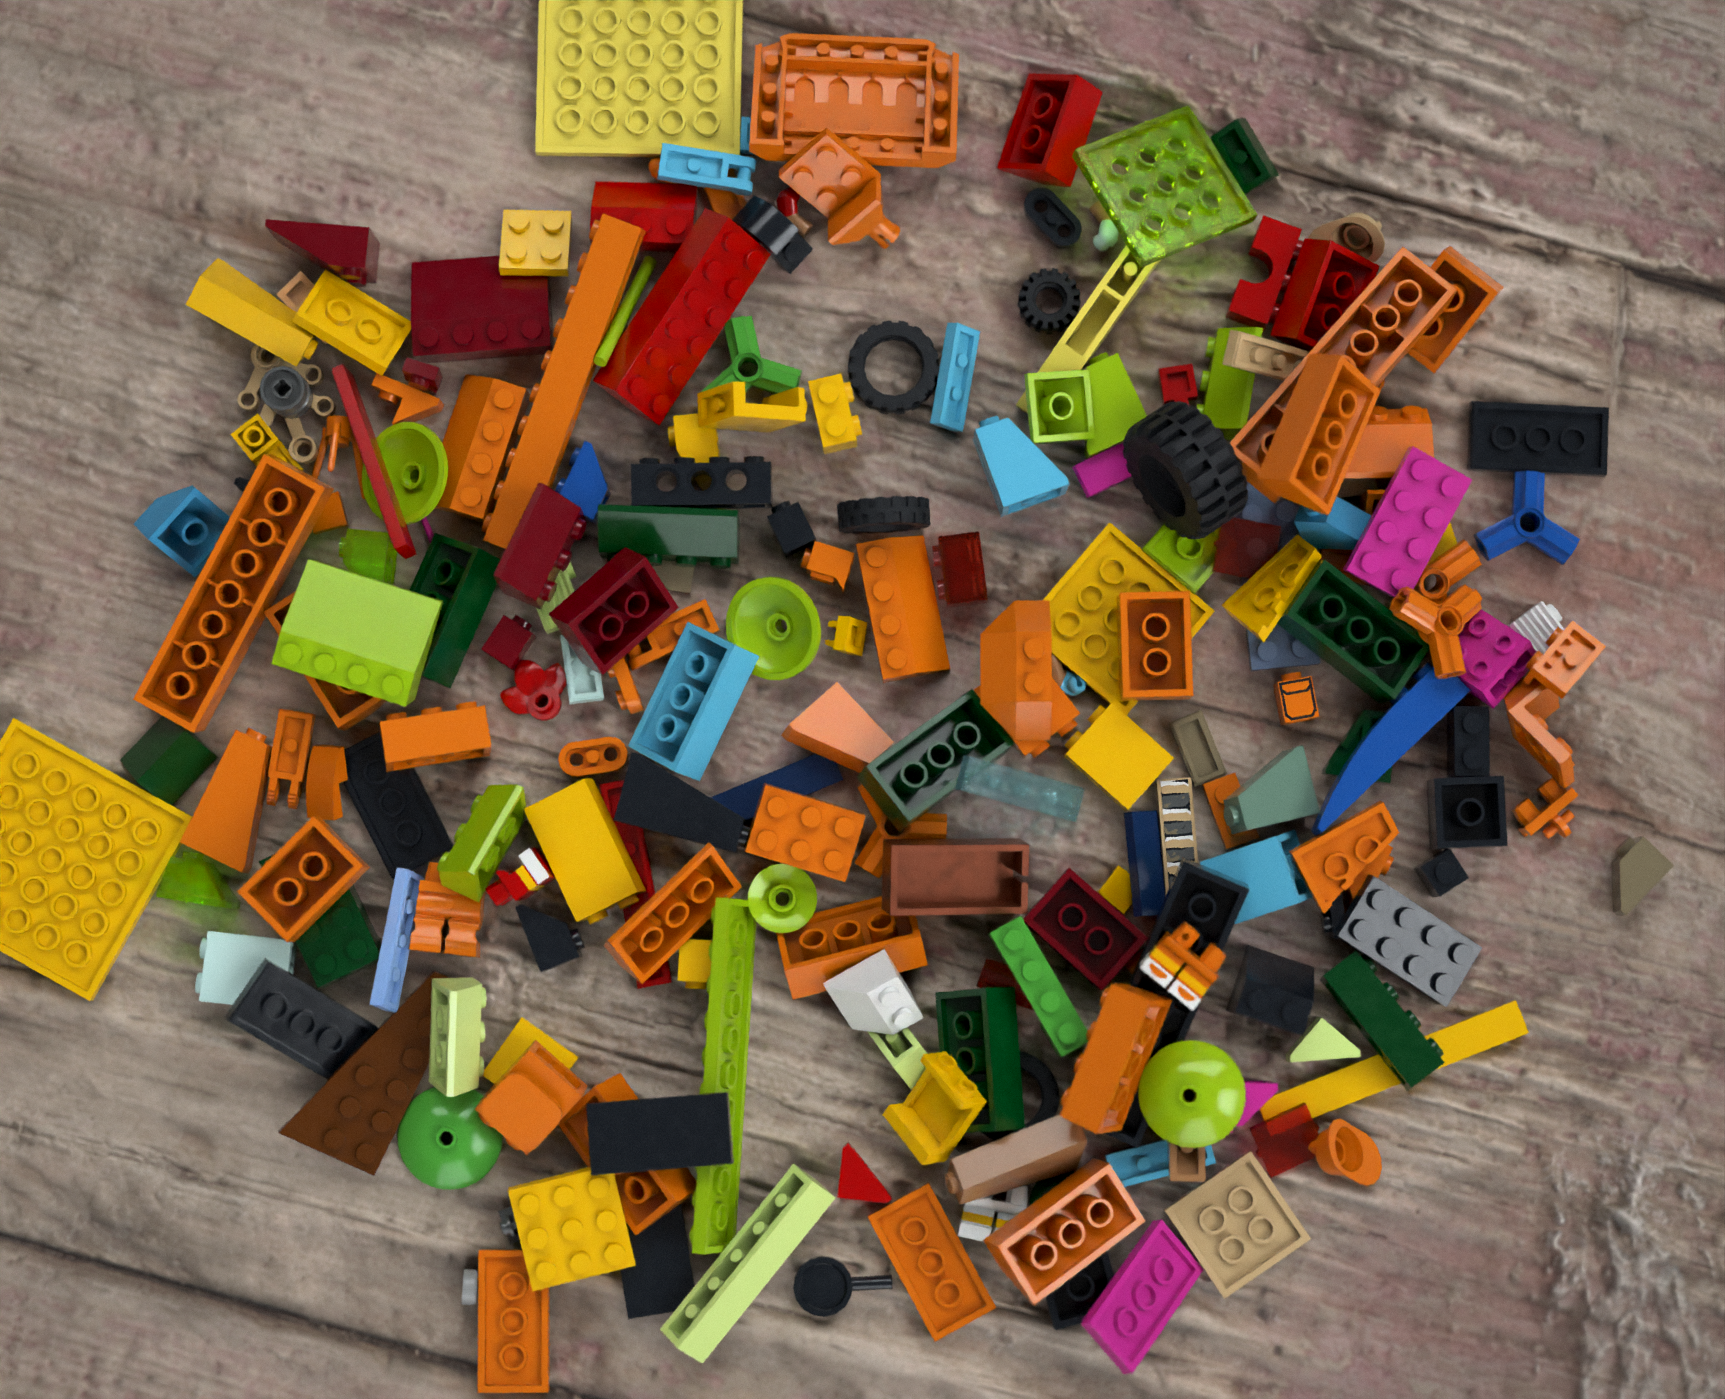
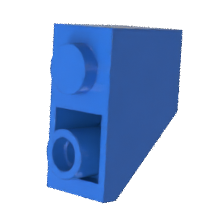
(585, 482)

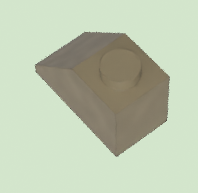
(1635, 873)

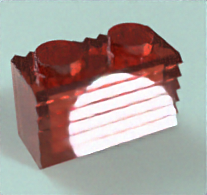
(961, 569)

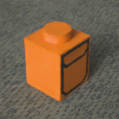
(1295, 698)

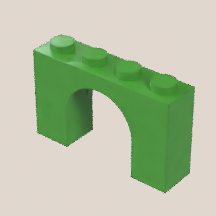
(1040, 986)

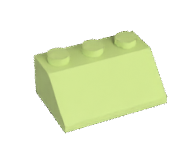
(456, 1035)

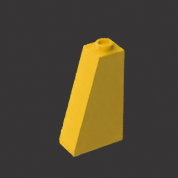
(250, 312)

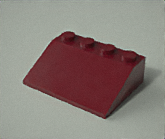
(474, 313)

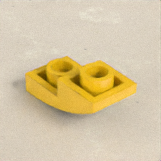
(258, 439)

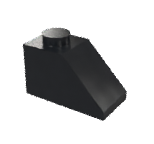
(549, 938)

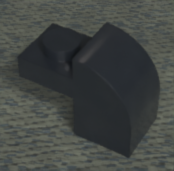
(773, 233)

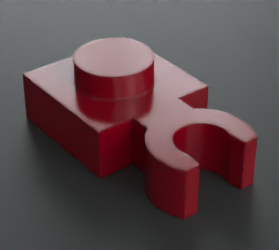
(422, 375)

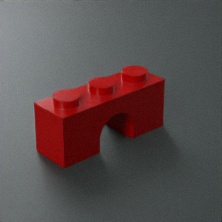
(1276, 246)

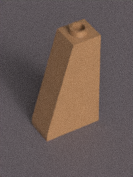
(1017, 1160)

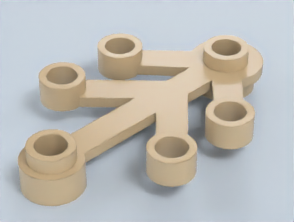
(267, 414)

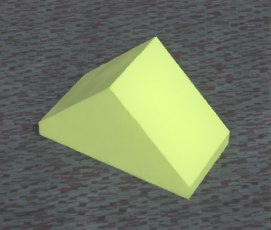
(1321, 1043)

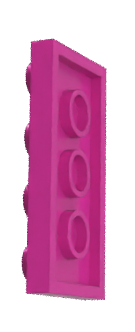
(1407, 523)
(1142, 1296)

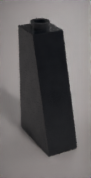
(670, 806)

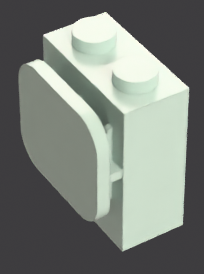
(234, 959)

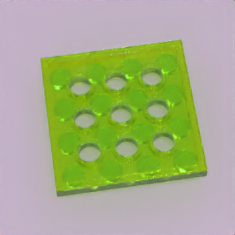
(1169, 166)

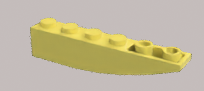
(1096, 316)

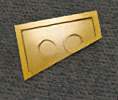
(1272, 588)

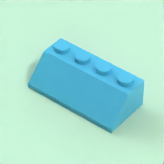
(693, 701)

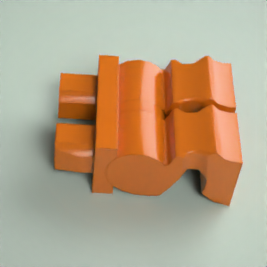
(434, 909)

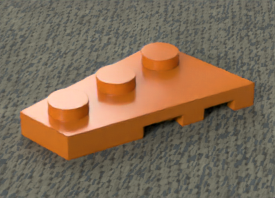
(1340, 853)

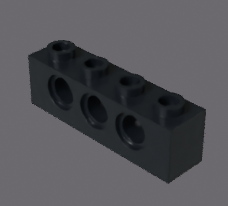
(755, 493)

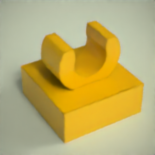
(848, 636)

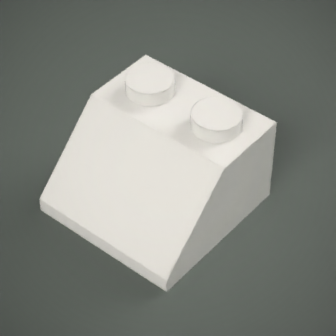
(874, 996)

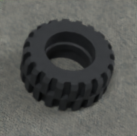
(1185, 470)

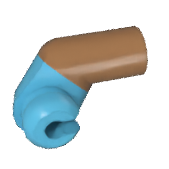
(1067, 681)

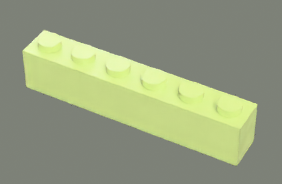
(747, 1264)

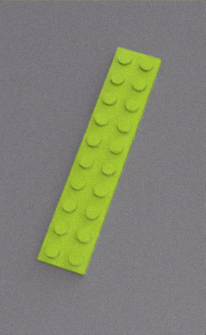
(725, 1066)

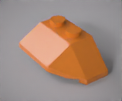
(1019, 669)

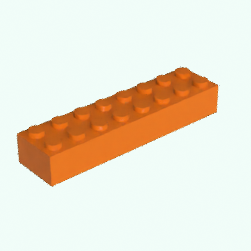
(1369, 334)
(233, 593)

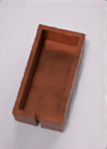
(954, 876)

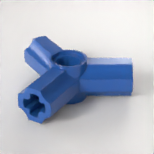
(1508, 534)

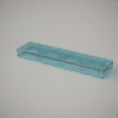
(1019, 788)

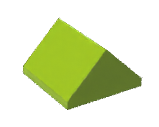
(1059, 406)

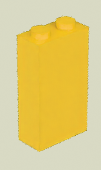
(585, 851)

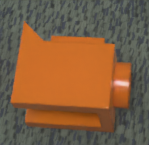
(828, 564)

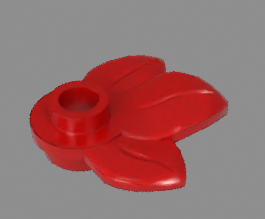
(534, 685)

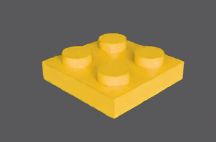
(535, 243)

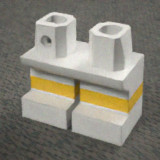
(978, 1214)

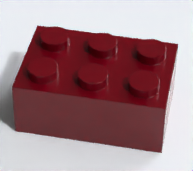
(614, 610)
(1084, 929)

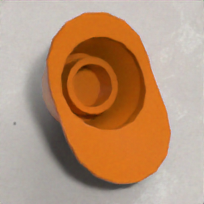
(1347, 1152)

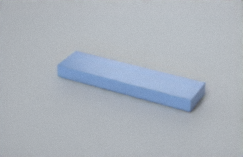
(396, 941)

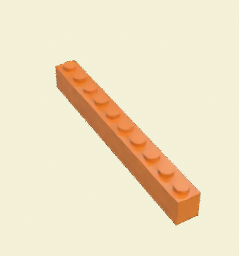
(566, 373)

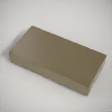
(1197, 748)

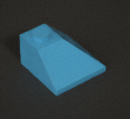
(184, 527)

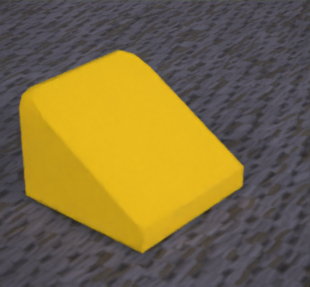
(1117, 889)

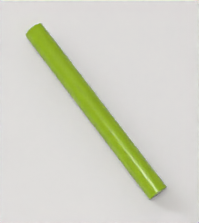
(625, 311)

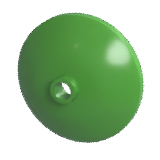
(441, 1165)

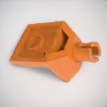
(842, 189)
(1526, 710)

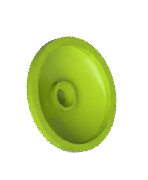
(415, 467)
(756, 620)
(1217, 1087)

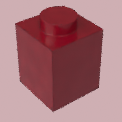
(509, 641)

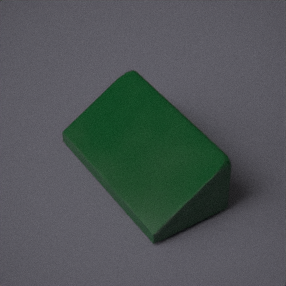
(1244, 155)

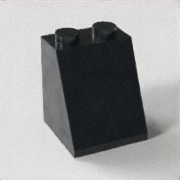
(1273, 991)

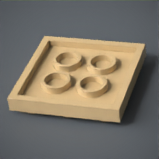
(1237, 1224)

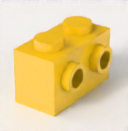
(832, 413)

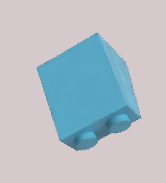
(1016, 467)
(1268, 871)

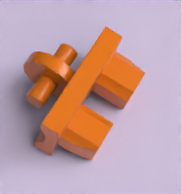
(1534, 819)

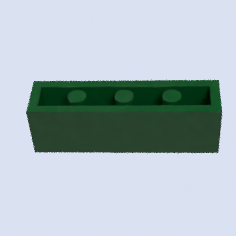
(1382, 1020)

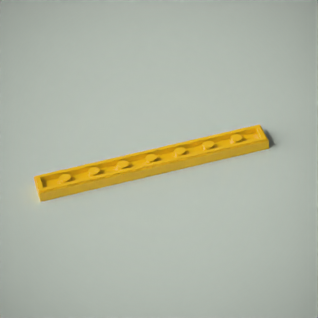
(1374, 1076)

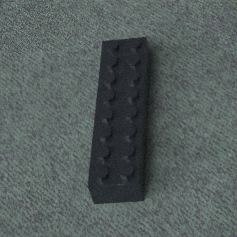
(1210, 906)

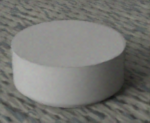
(469, 1287)

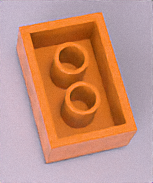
(1154, 645)
(435, 736)
(804, 832)
(303, 879)

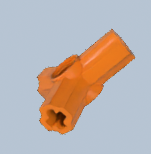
(1448, 570)
(1439, 624)
(926, 827)

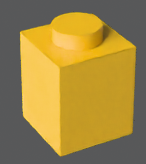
(694, 963)

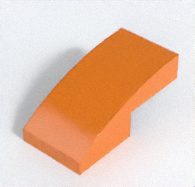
(324, 774)

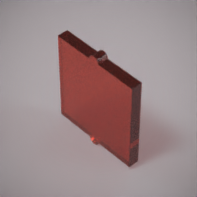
(1244, 547)
(1285, 1139)

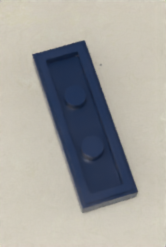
(1144, 862)

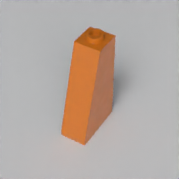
(232, 804)

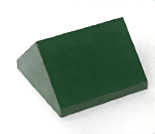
(168, 760)

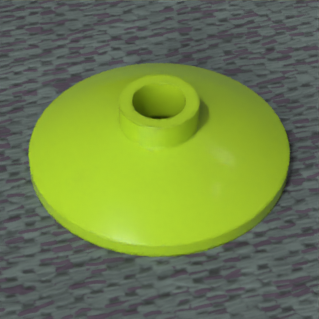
(777, 880)

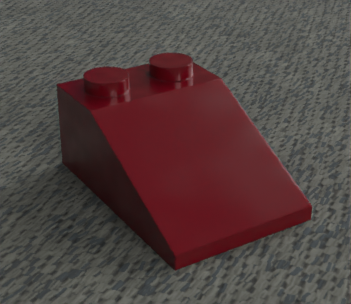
(340, 249)

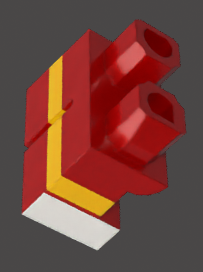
(522, 882)

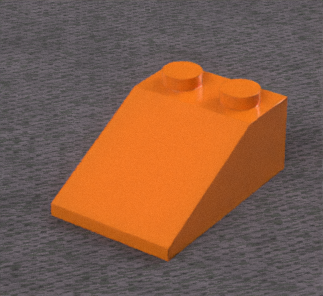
(1473, 297)

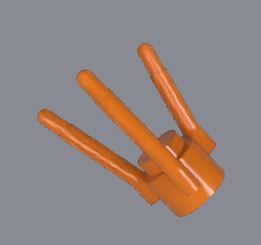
(337, 435)

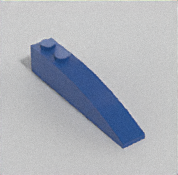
(1390, 738)

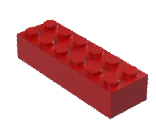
(682, 316)

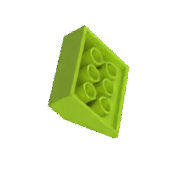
(357, 633)

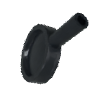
(826, 1285)

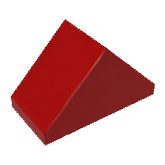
(858, 1180)

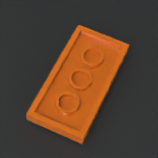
(931, 1262)
(511, 1326)

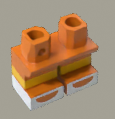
(1194, 976)

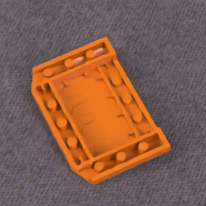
(876, 94)

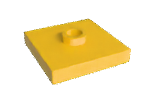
(517, 1042)

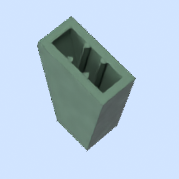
(1273, 794)

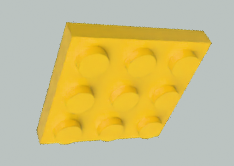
(571, 1227)

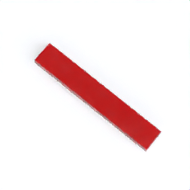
(373, 462)
(636, 845)

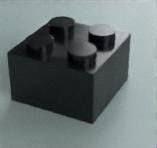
(1467, 812)
(1078, 1294)

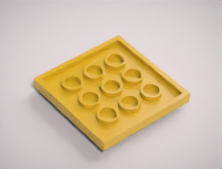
(1086, 608)

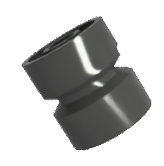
(286, 392)

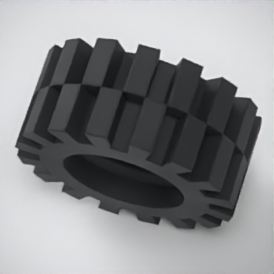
(1049, 280)

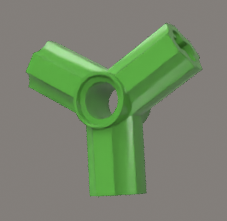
(743, 349)

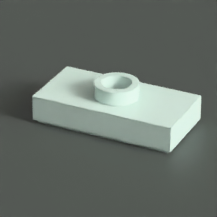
(581, 681)

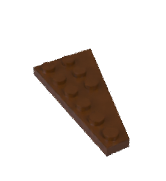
(370, 1092)

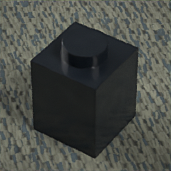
(791, 528)
(1441, 873)

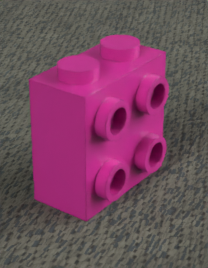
(1492, 657)

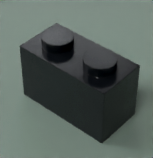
(1468, 741)

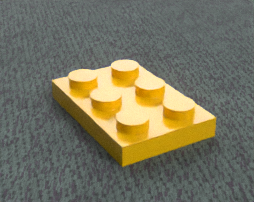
(353, 322)

